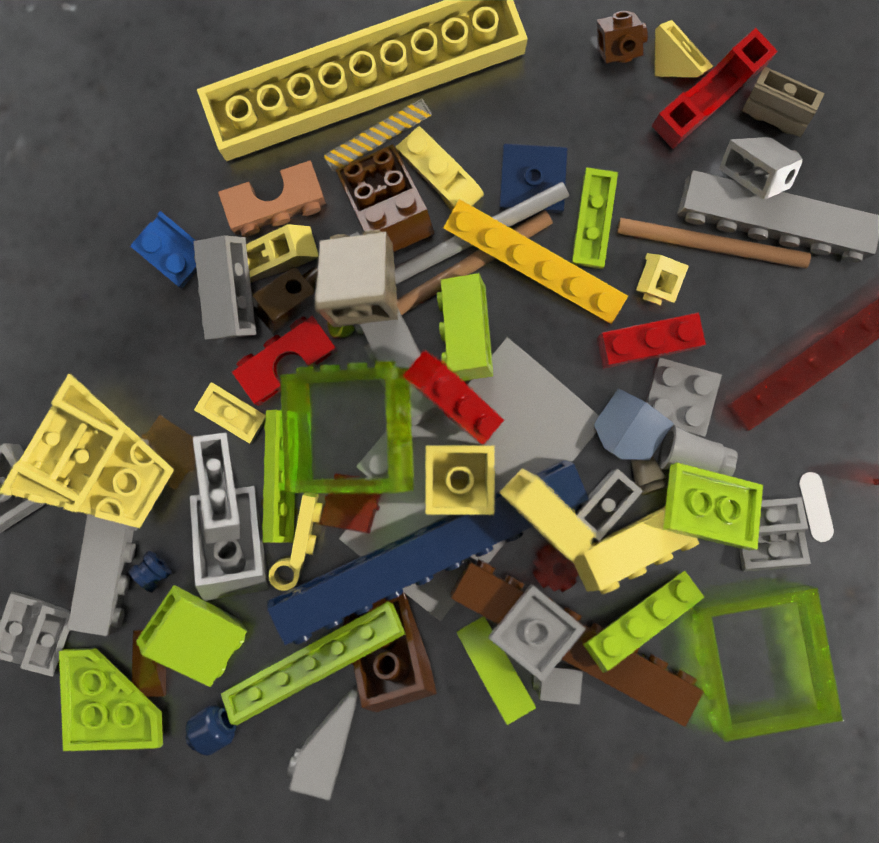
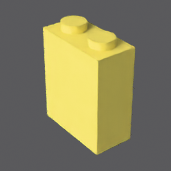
(548, 514)

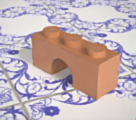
(248, 213)

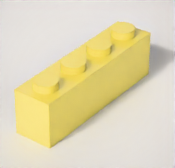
(629, 552)

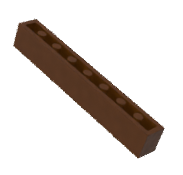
(635, 675)

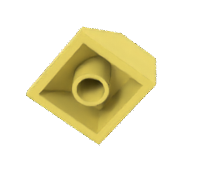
(459, 479)

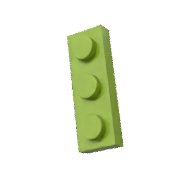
(594, 218)

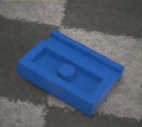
(168, 249)

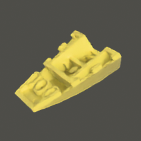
(88, 462)

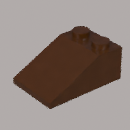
(397, 670)

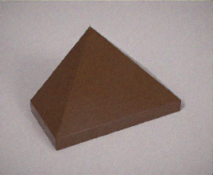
(146, 673)

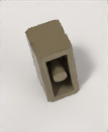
(783, 102)

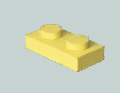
(231, 413)

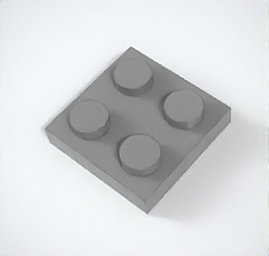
(684, 394)
(536, 632)

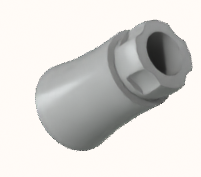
(695, 451)

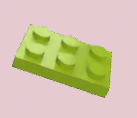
(713, 507)

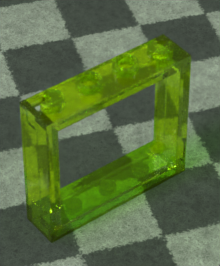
(297, 429)
(817, 653)

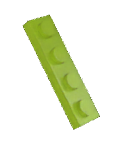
(277, 505)
(643, 621)

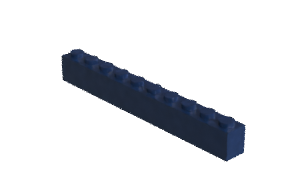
(410, 561)

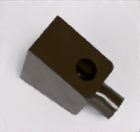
(275, 303)

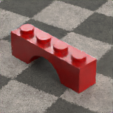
(715, 89)

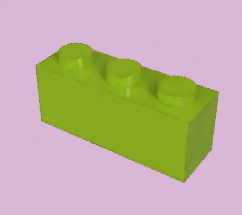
(465, 327)

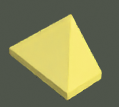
(677, 54)

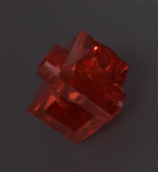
(545, 560)

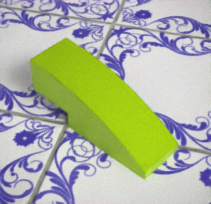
(496, 671)

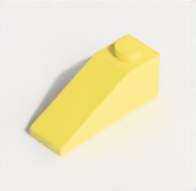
(280, 251)

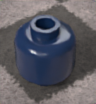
(209, 730)

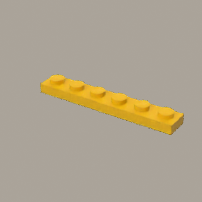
(535, 261)

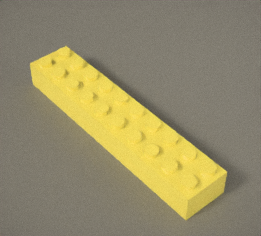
(360, 72)

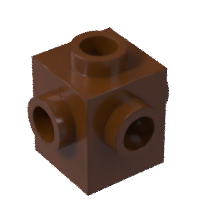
(621, 37)

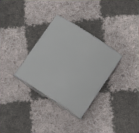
(780, 537)
(33, 633)

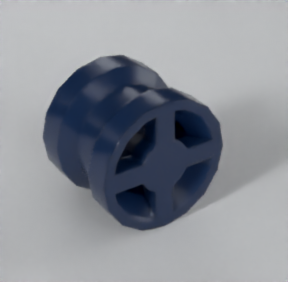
(150, 571)

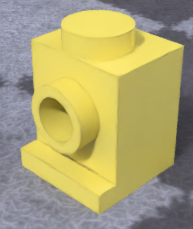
(669, 277)

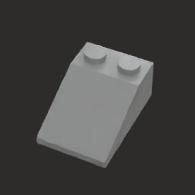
(230, 565)
(318, 762)

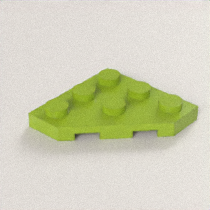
(103, 706)

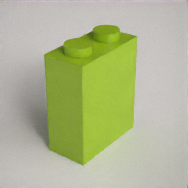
(191, 636)

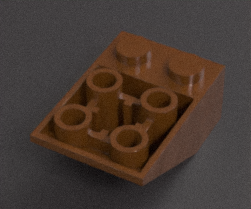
(386, 197)

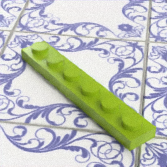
(312, 663)

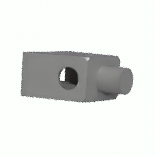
(761, 165)

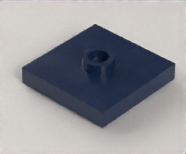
(530, 171)

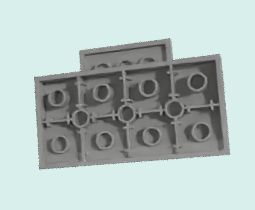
(539, 429)

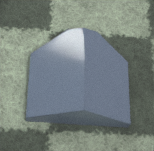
(631, 427)

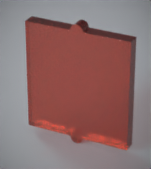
(350, 510)

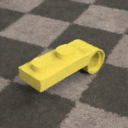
(439, 169)
(303, 543)

